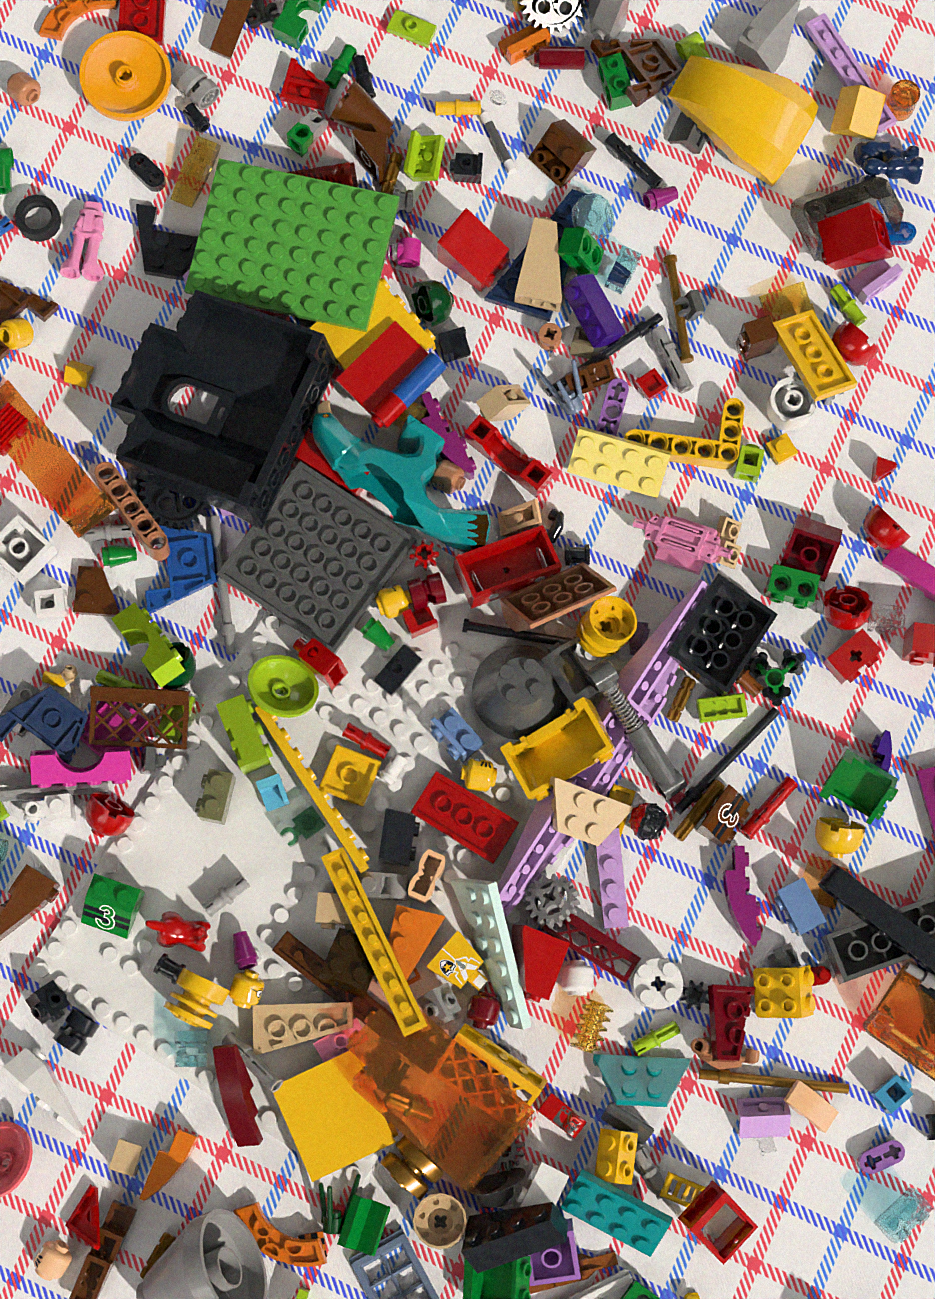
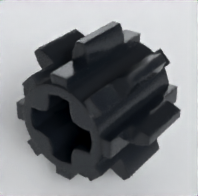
(698, 988)

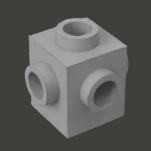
(439, 1004)

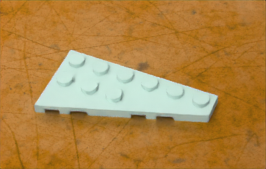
(488, 926)

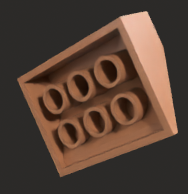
(554, 597)

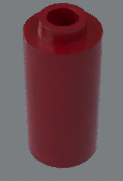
(560, 57)

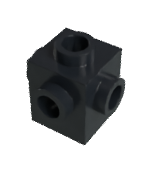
(48, 1003)

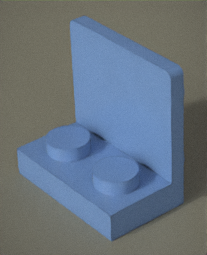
(456, 734)

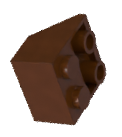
(562, 152)

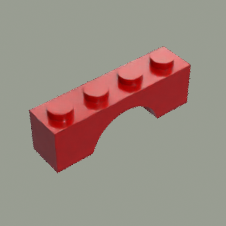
(491, 444)

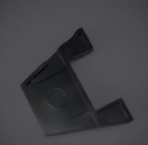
(163, 252)

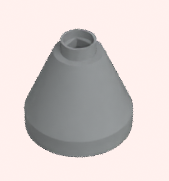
(209, 1261)

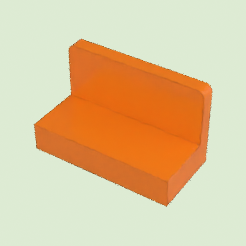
(524, 43)

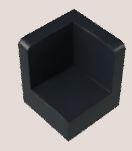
(454, 344)

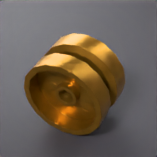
(408, 1171)

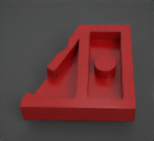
(304, 88)

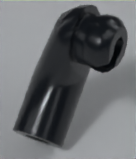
(557, 526)

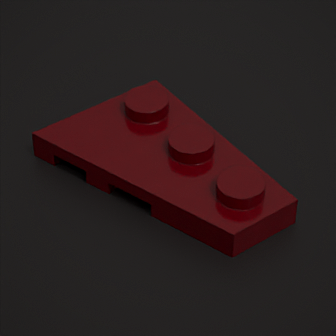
(728, 1016)

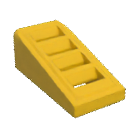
(667, 1183)

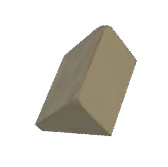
(581, 345)

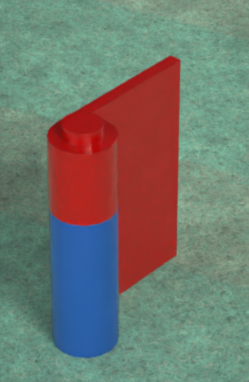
(390, 375)

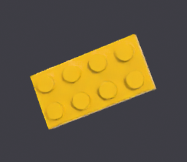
(814, 355)

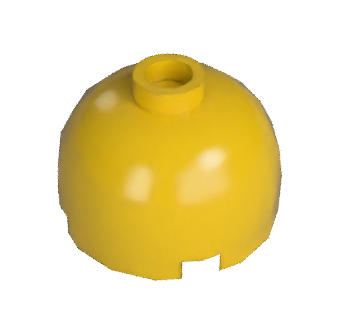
(838, 836)

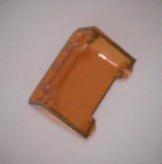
(905, 1022)

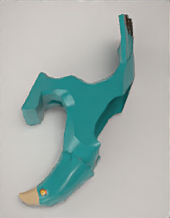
(400, 478)

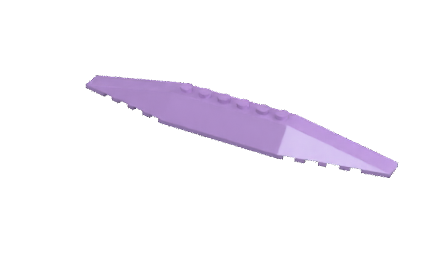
(645, 685)

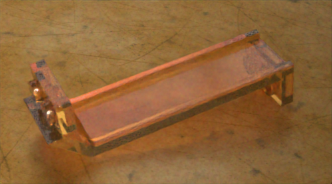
(55, 470)

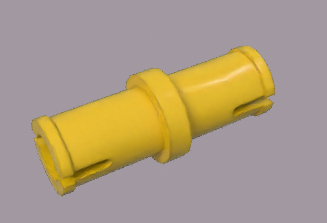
(457, 108)

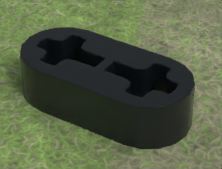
(143, 175)

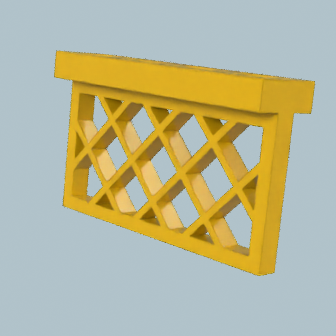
(502, 1062)

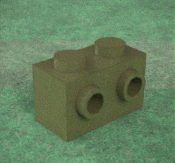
(216, 796)

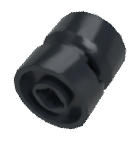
(82, 1025)

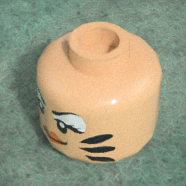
(52, 1260)

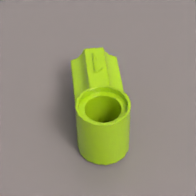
(691, 45)

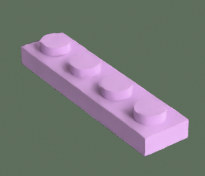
(612, 882)

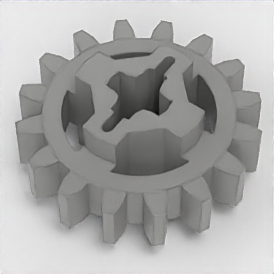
(551, 896)

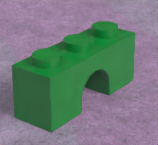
(289, 26)

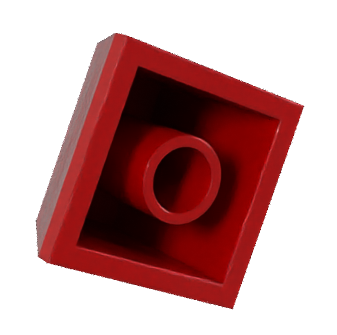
(854, 237)
(472, 251)
(537, 961)

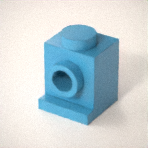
(902, 1089)

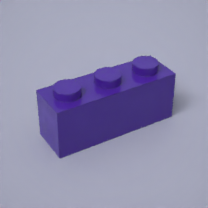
(593, 310)

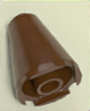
(361, 112)

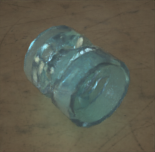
(191, 1039)

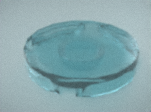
(594, 214)

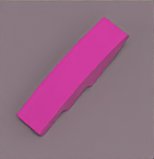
(913, 570)

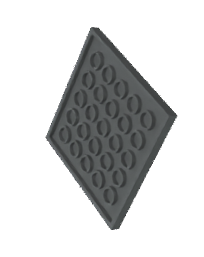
(317, 558)

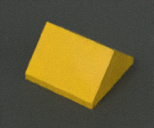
(858, 112)

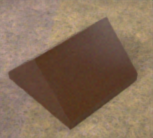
(372, 152)

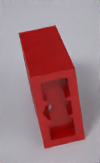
(704, 1208)

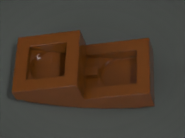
(592, 375)

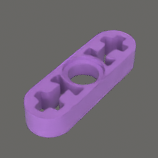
(620, 406)

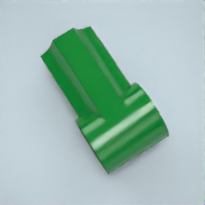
(6, 164)

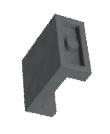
(568, 670)

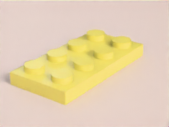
(618, 462)

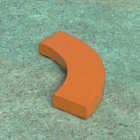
(67, 12)
(277, 1244)

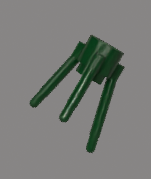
(330, 1217)

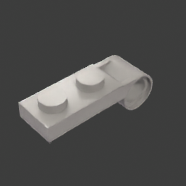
(383, 885)

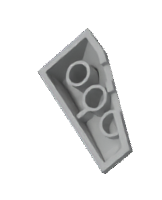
(768, 35)

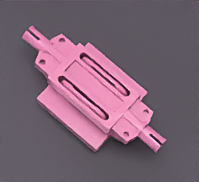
(683, 542)

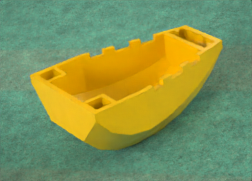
(746, 113)

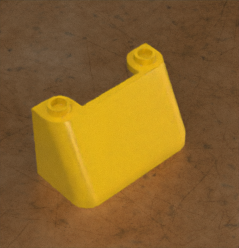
(559, 749)

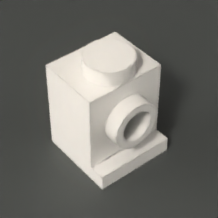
(44, 597)

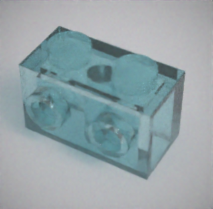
(904, 1215)

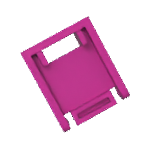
(114, 721)

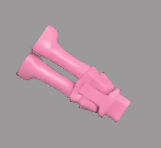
(88, 230)

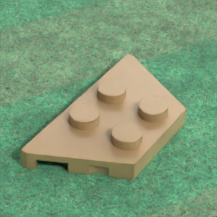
(584, 812)

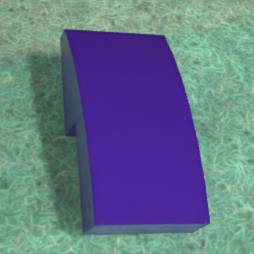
(883, 750)

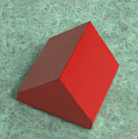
(882, 469)

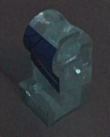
(623, 269)

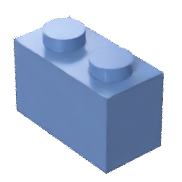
(799, 907)

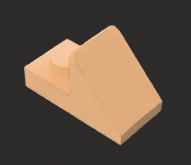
(519, 518)

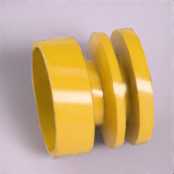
(606, 626)
(196, 999)

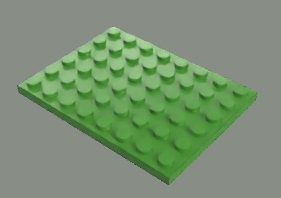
(293, 244)

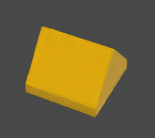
(78, 374)

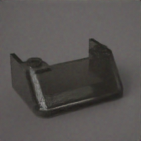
(814, 206)

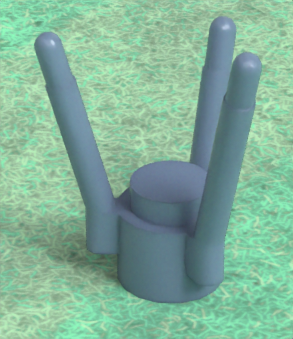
(569, 400)

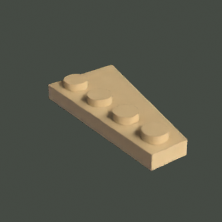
(291, 1024)

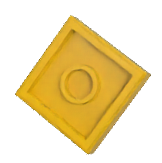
(350, 775)

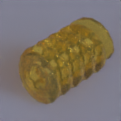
(591, 1026)

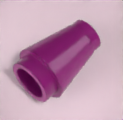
(658, 197)
(244, 952)

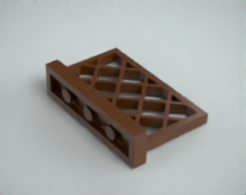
(139, 695)

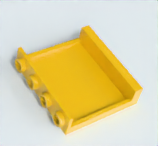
(350, 343)
(330, 1118)

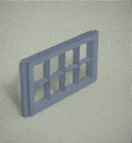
(385, 1246)

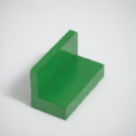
(363, 1225)

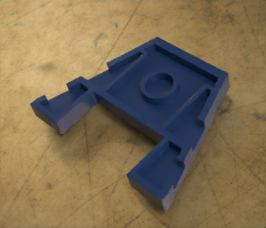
(50, 719)

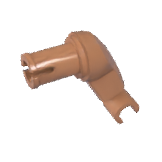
(703, 1049)

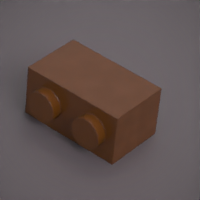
(756, 338)

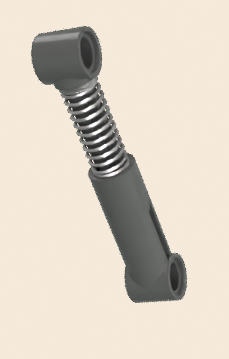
(666, 777)

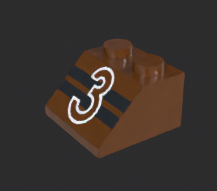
(724, 816)

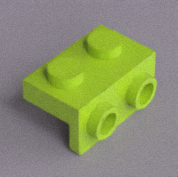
(424, 156)

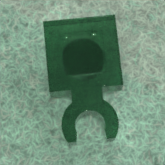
(307, 824)

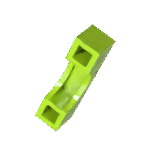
(158, 659)

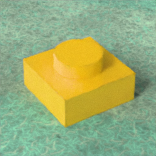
(781, 449)

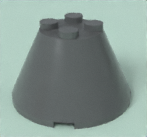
(516, 692)

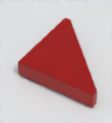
(85, 1218)

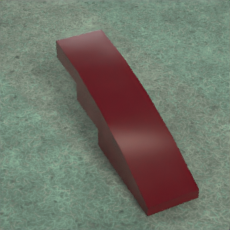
(236, 1096)

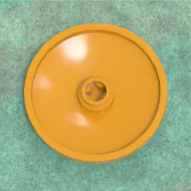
(125, 75)

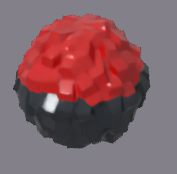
(647, 821)

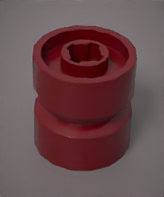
(426, 591)

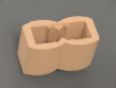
(430, 870)

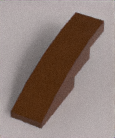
(100, 1262)

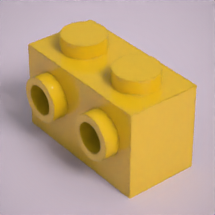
(616, 1156)

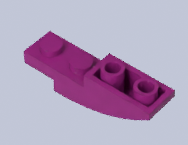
(454, 445)
(741, 906)

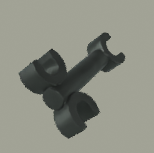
(262, 14)

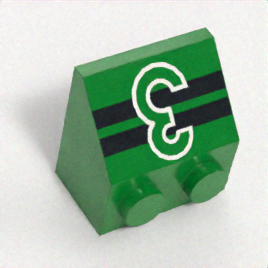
(111, 906)

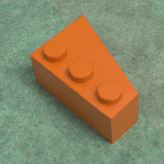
(411, 936)

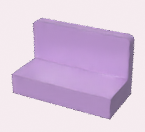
(874, 280)
(763, 1117)

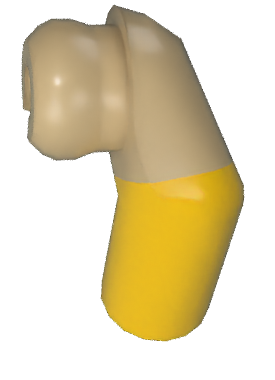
(62, 679)

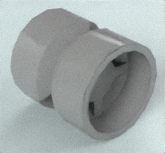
(201, 90)

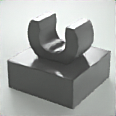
(691, 304)
(150, 760)
(786, 956)

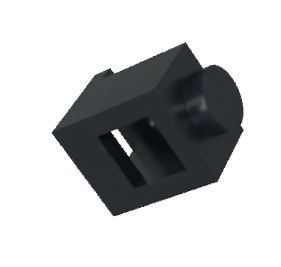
(472, 168)

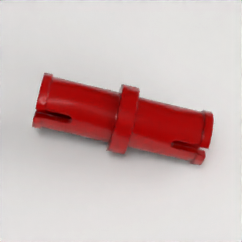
(366, 740)

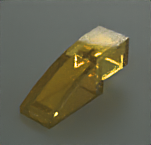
(195, 171)

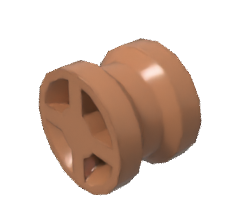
(549, 342)

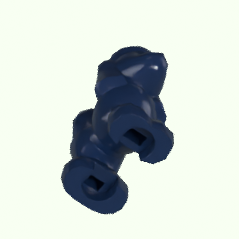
(882, 158)

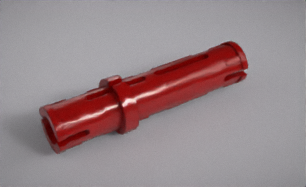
(773, 802)

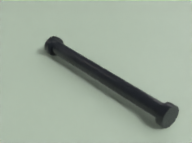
(510, 633)

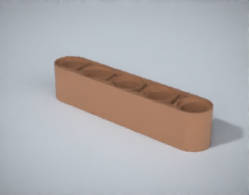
(134, 520)

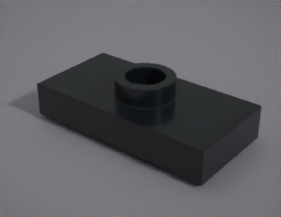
(397, 670)

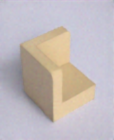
(126, 1158)

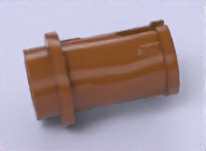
(749, 683)

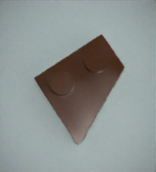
(93, 593)

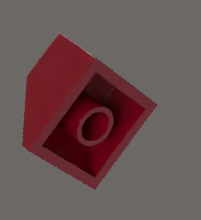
(811, 546)

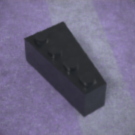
(512, 1234)

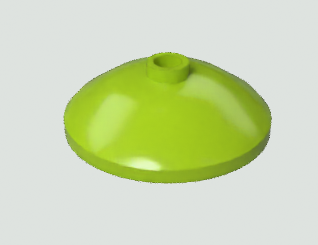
(284, 677)

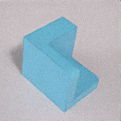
(273, 792)

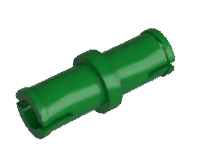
(340, 66)

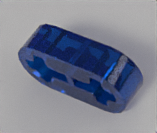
(899, 239)

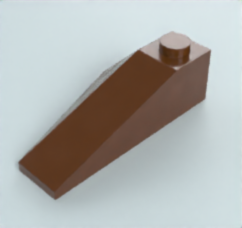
(28, 896)

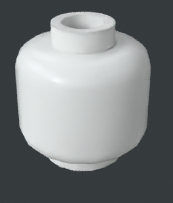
(577, 978)

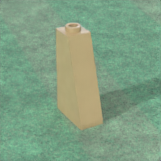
(540, 272)

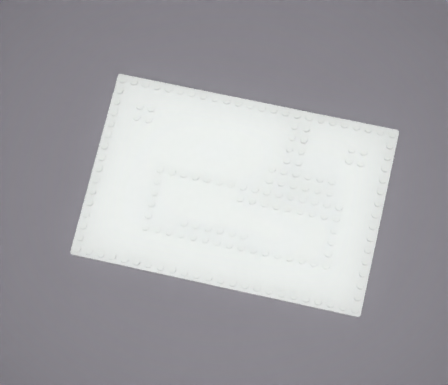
(188, 859)

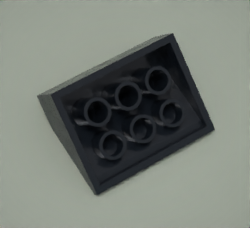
(721, 635)

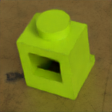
(749, 472)

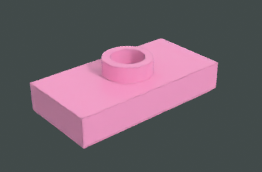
(335, 1043)

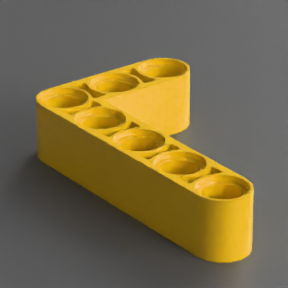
(693, 444)

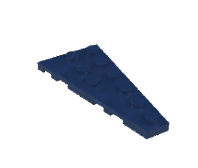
(504, 291)

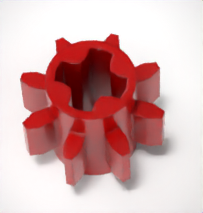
(430, 555)

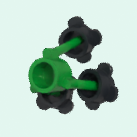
(775, 676)

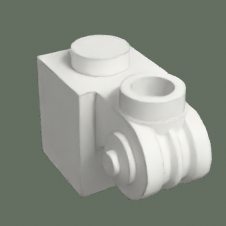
(54, 808)

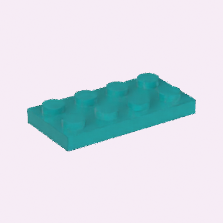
(616, 1213)

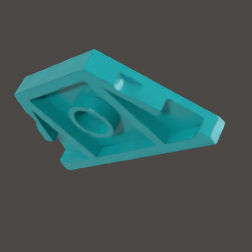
(641, 1078)

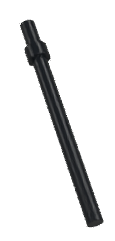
(639, 330)
(693, 794)

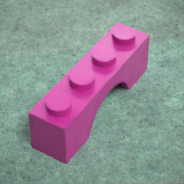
(50, 769)

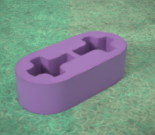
(879, 1150)

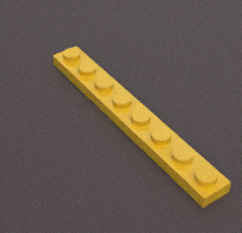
(319, 795)
(374, 942)

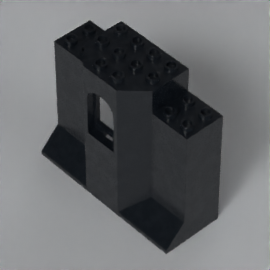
(265, 379)

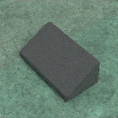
(627, 1122)

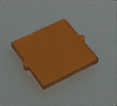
(813, 873)

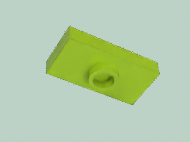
(411, 28)
(721, 708)
(176, 713)

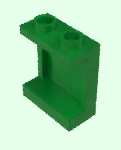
(860, 785)
(501, 1282)

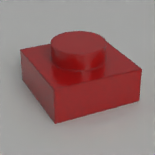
(651, 384)

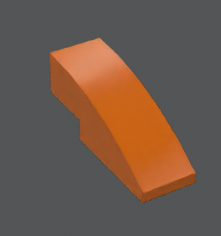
(169, 1163)

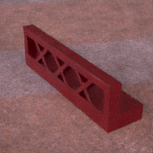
(598, 939)

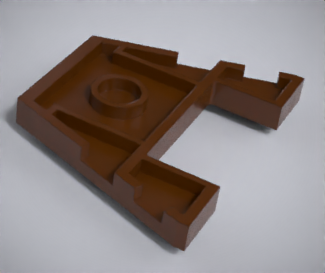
(647, 60)
(15, 301)

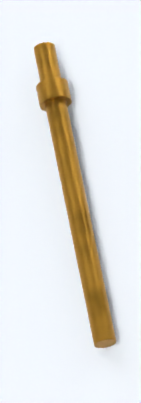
(724, 1076)

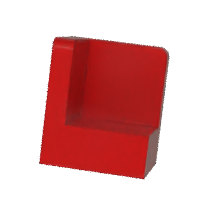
(419, 621)

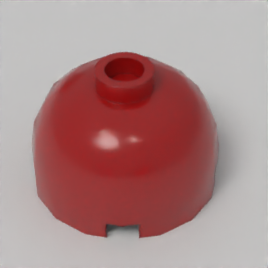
(853, 344)
(883, 530)
(847, 607)
(107, 816)

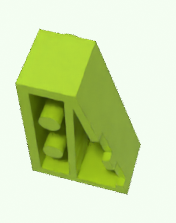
(244, 734)

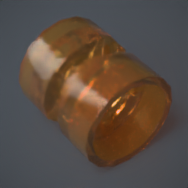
(903, 99)

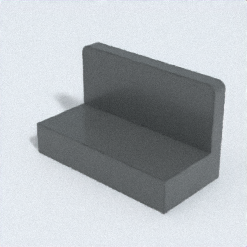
(688, 133)

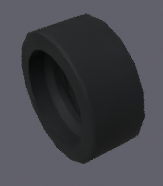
(27, 205)

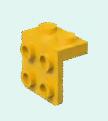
(784, 992)

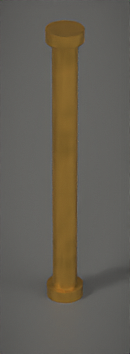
(670, 261)

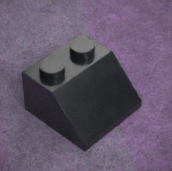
(397, 838)

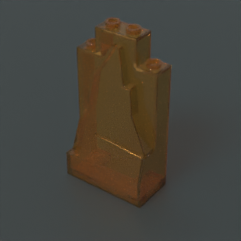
(437, 1096)

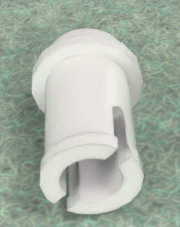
(392, 769)

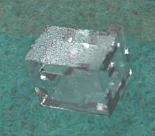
(886, 618)

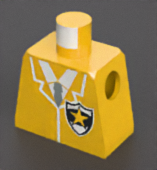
(458, 963)

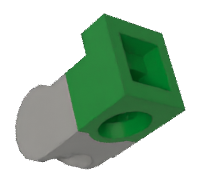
(306, 132)

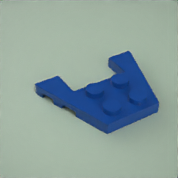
(189, 567)

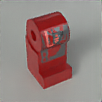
(562, 1115)

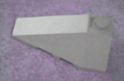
(607, 18)

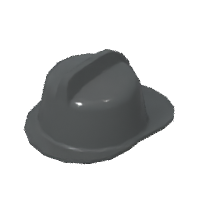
(498, 1188)

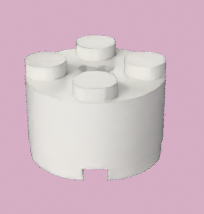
(782, 413)
(667, 974)

